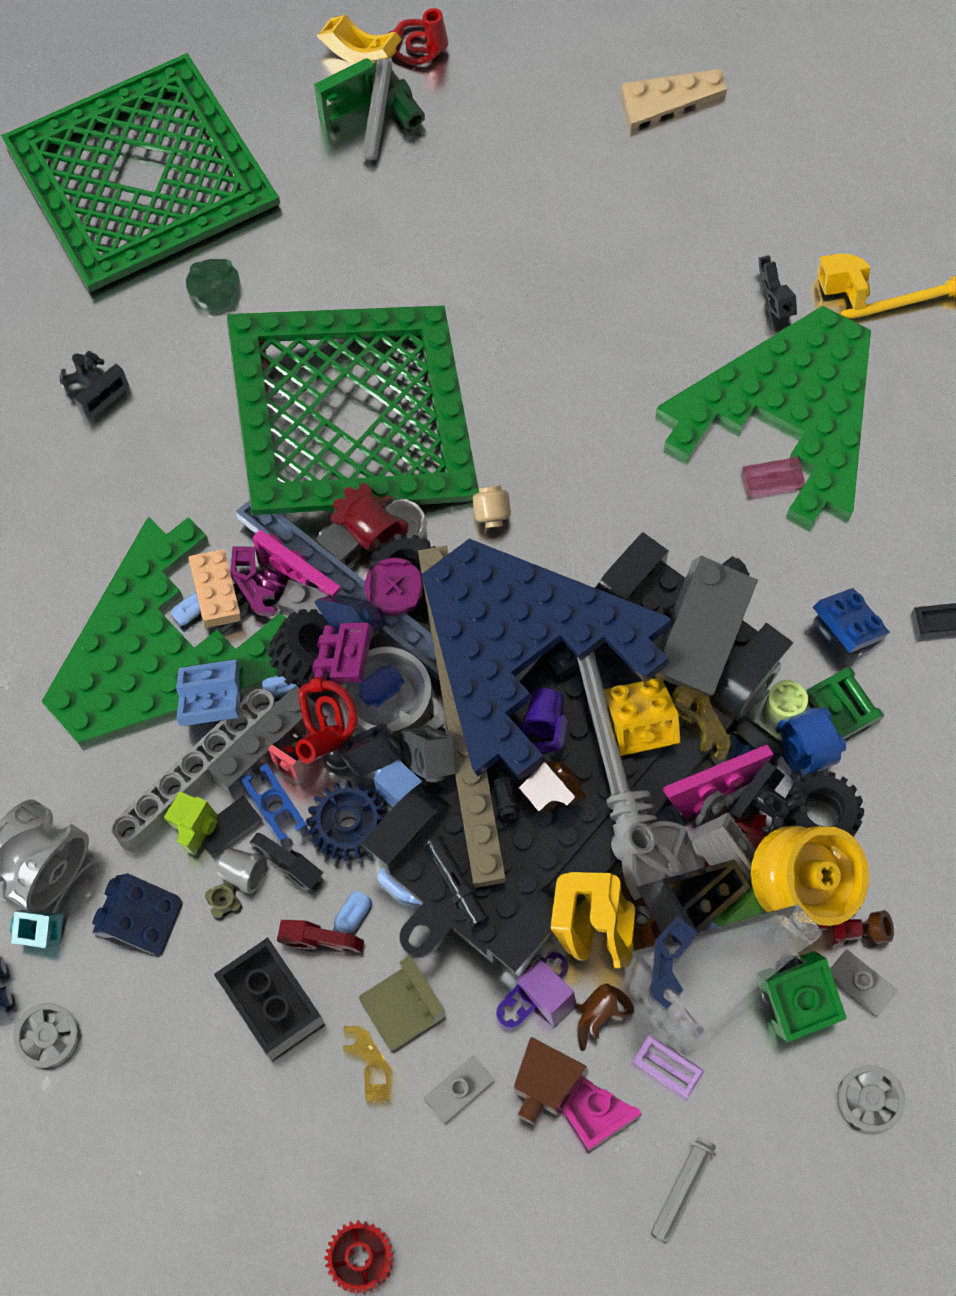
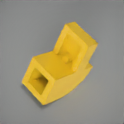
(845, 274)

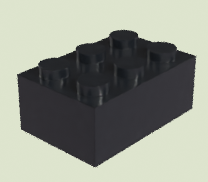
(269, 998)

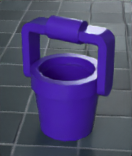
(545, 719)

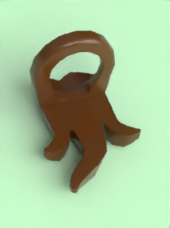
(598, 1009)

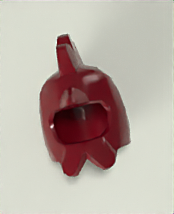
(366, 517)

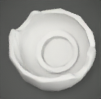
(412, 514)

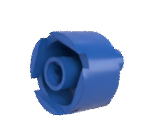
(810, 741)

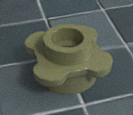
(214, 895)

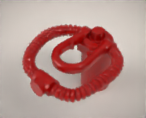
(435, 36)
(327, 737)

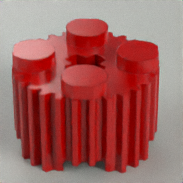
(376, 1268)

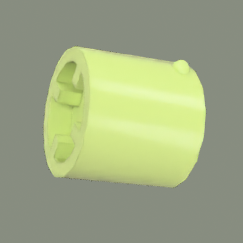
(784, 701)

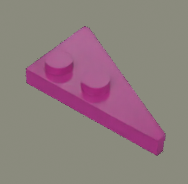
(290, 563)
(598, 1114)

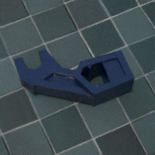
(662, 975)

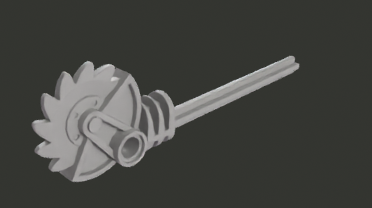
(646, 849)

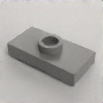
(862, 982)
(459, 1089)

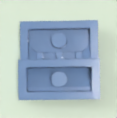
(208, 693)

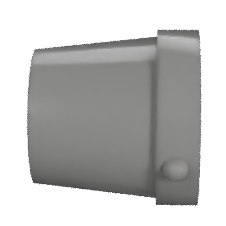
(242, 869)

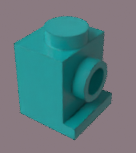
(44, 934)

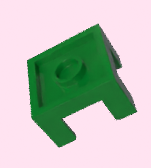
(804, 998)

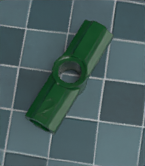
(402, 102)

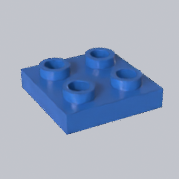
(851, 619)

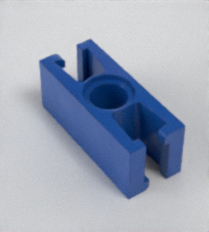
(271, 795)

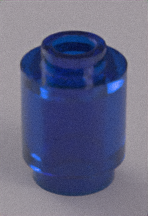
(380, 686)

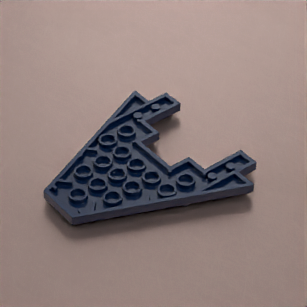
(504, 615)

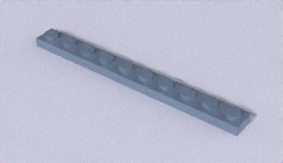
(399, 630)

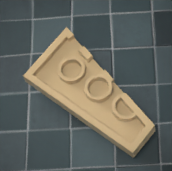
(660, 96)

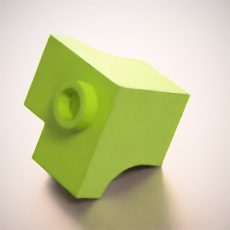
(193, 820)

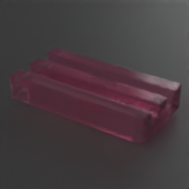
(779, 479)

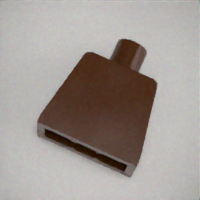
(546, 1080)

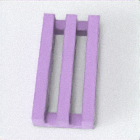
(639, 1063)

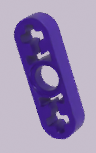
(509, 1001)

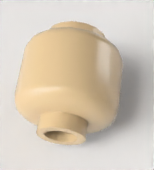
(491, 506)

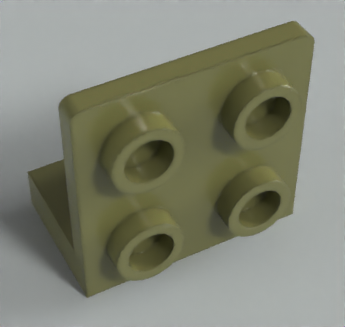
(402, 1005)

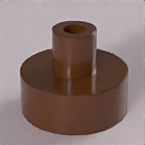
(879, 927)

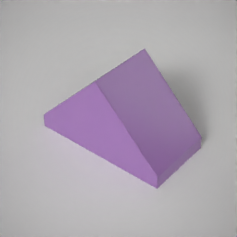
(547, 992)

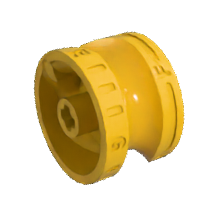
(814, 868)

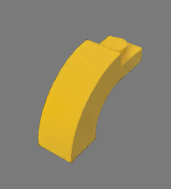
(354, 44)

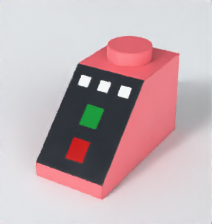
(286, 759)

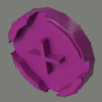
(394, 586)

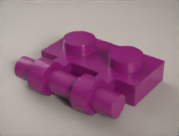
(350, 653)

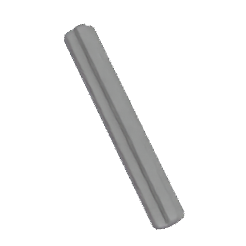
(377, 109)

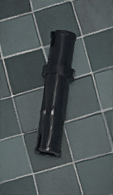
(462, 892)

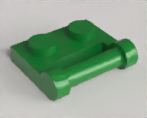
(843, 713)

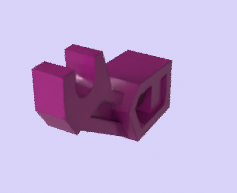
(253, 594)

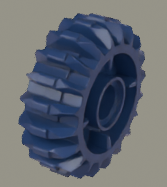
(337, 806)

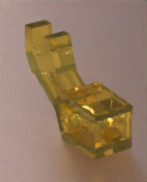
(706, 717)
(366, 1049)

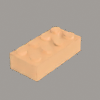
(214, 588)

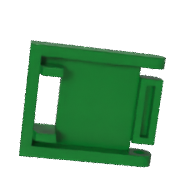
(346, 90)

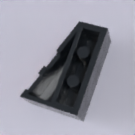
(695, 895)

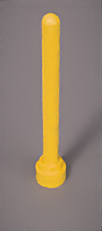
(948, 288)

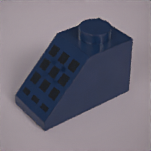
(349, 610)

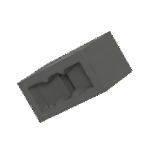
(428, 752)

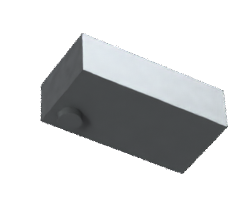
(705, 624)

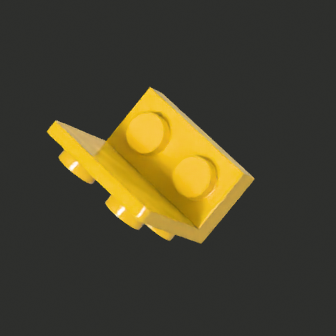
(643, 716)

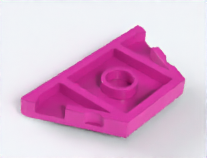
(726, 777)

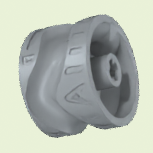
(408, 707)
(36, 857)

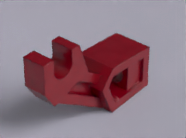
(307, 935)

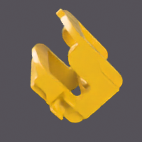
(601, 910)

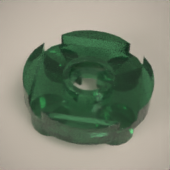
(213, 270)

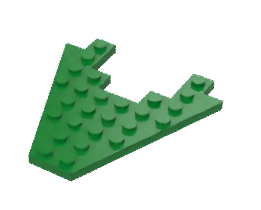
(803, 380)
(131, 654)

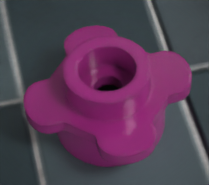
(270, 580)

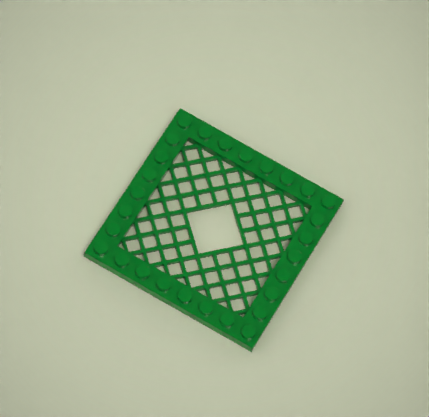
(176, 76)
(269, 496)

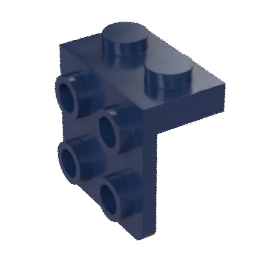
(136, 913)

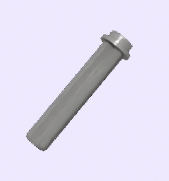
(684, 1189)

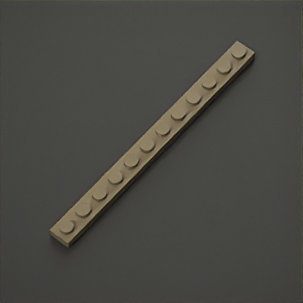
(473, 791)

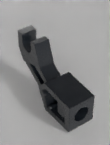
(780, 298)
(291, 863)

